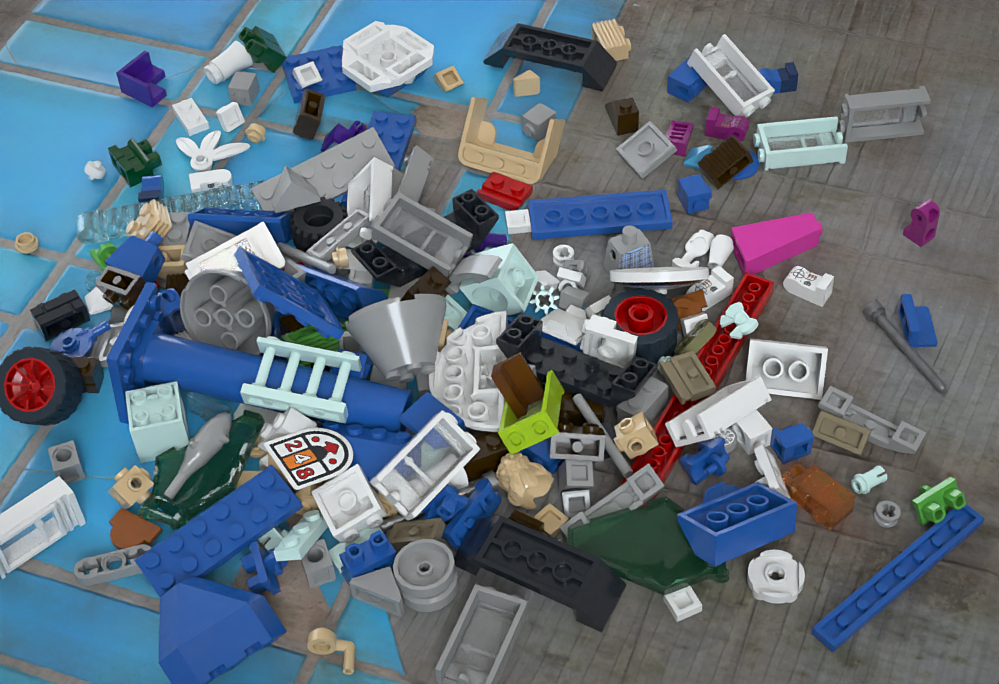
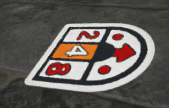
(310, 455)

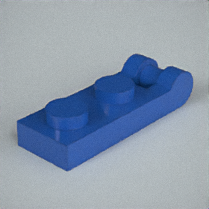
(480, 505)

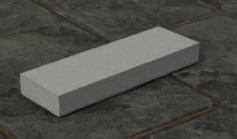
(341, 235)

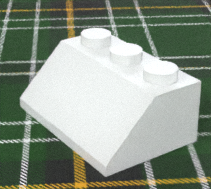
(788, 367)

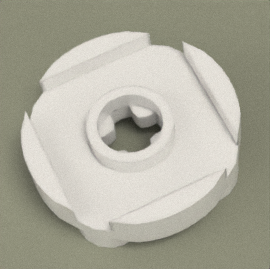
(775, 590)

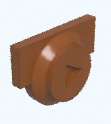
(690, 304)
(132, 530)

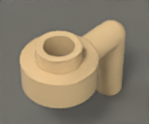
(324, 642)

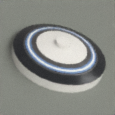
(659, 277)

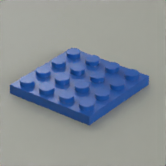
(288, 294)

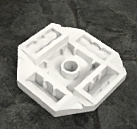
(386, 57)

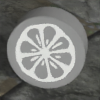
(730, 438)

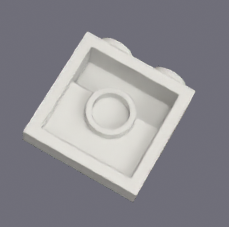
(606, 342)
(349, 504)

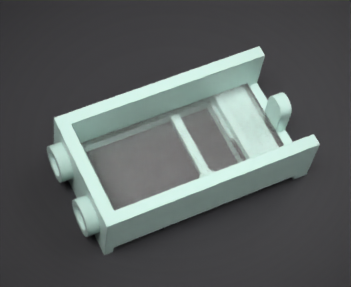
(799, 143)

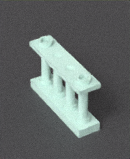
(308, 402)

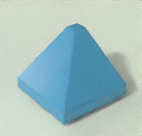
(695, 155)

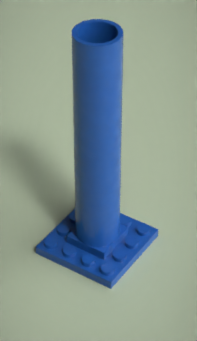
(148, 355)

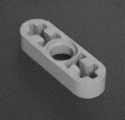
(93, 563)

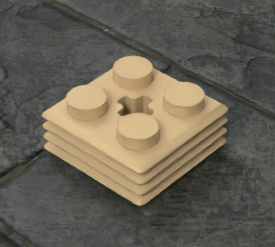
(152, 218)

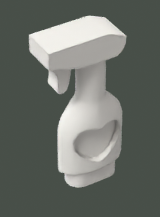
(695, 247)

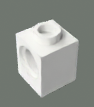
(752, 432)

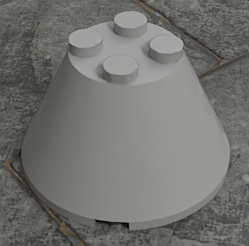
(222, 311)
(400, 334)

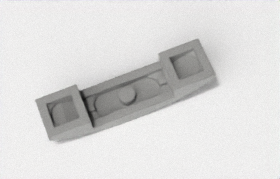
(478, 267)
(885, 434)
(632, 494)

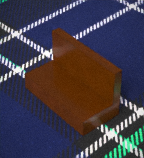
(517, 384)

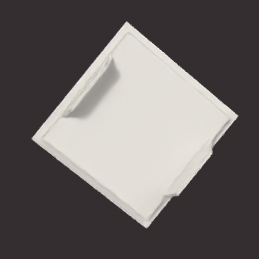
(565, 324)

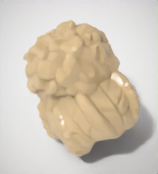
(523, 480)

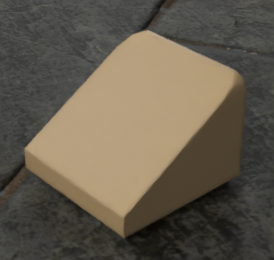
(448, 79)
(526, 84)

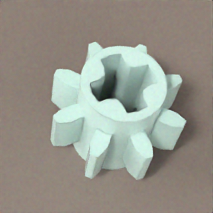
(545, 306)

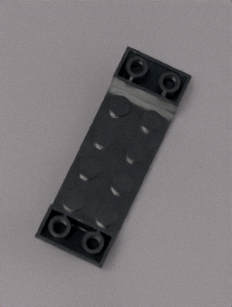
(554, 50)
(397, 270)
(575, 371)
(543, 567)

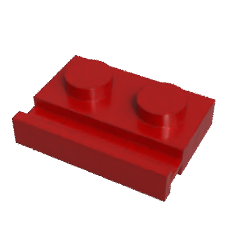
(505, 191)

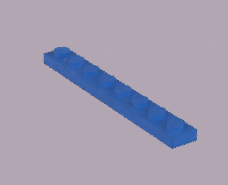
(896, 577)

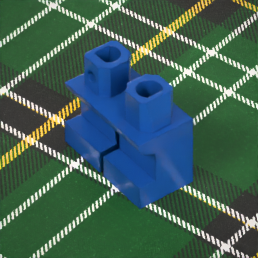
(367, 556)

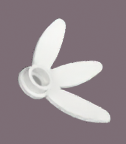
(204, 156)

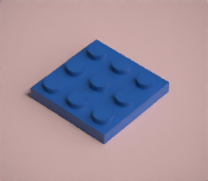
(329, 66)

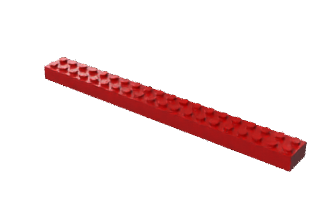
(717, 359)

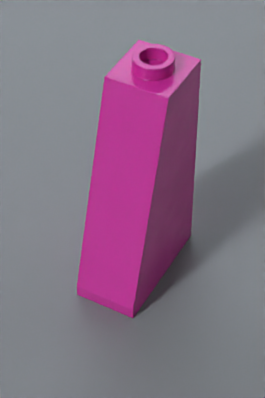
(774, 241)

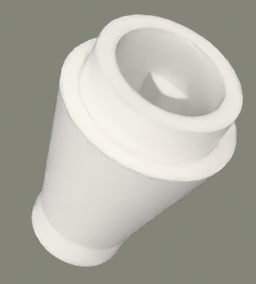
(720, 250)

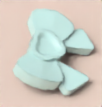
(744, 324)

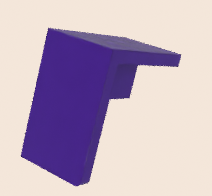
(140, 78)

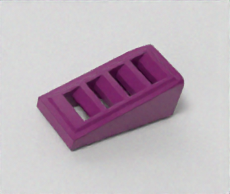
(679, 135)

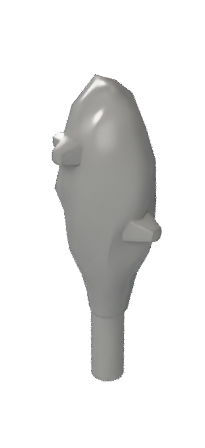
(201, 449)

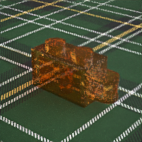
(819, 494)

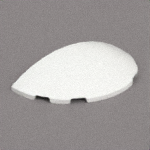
(465, 369)

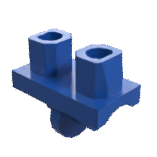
(708, 460)
(445, 504)
(266, 567)

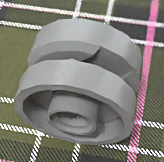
(426, 575)

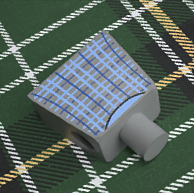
(628, 251)

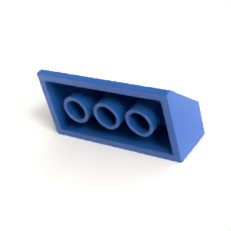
(240, 220)
(342, 293)
(370, 447)
(738, 523)

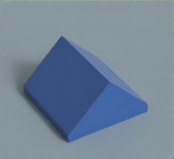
(423, 411)

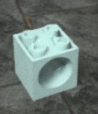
(508, 287)
(157, 420)

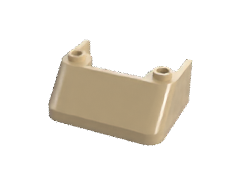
(483, 153)

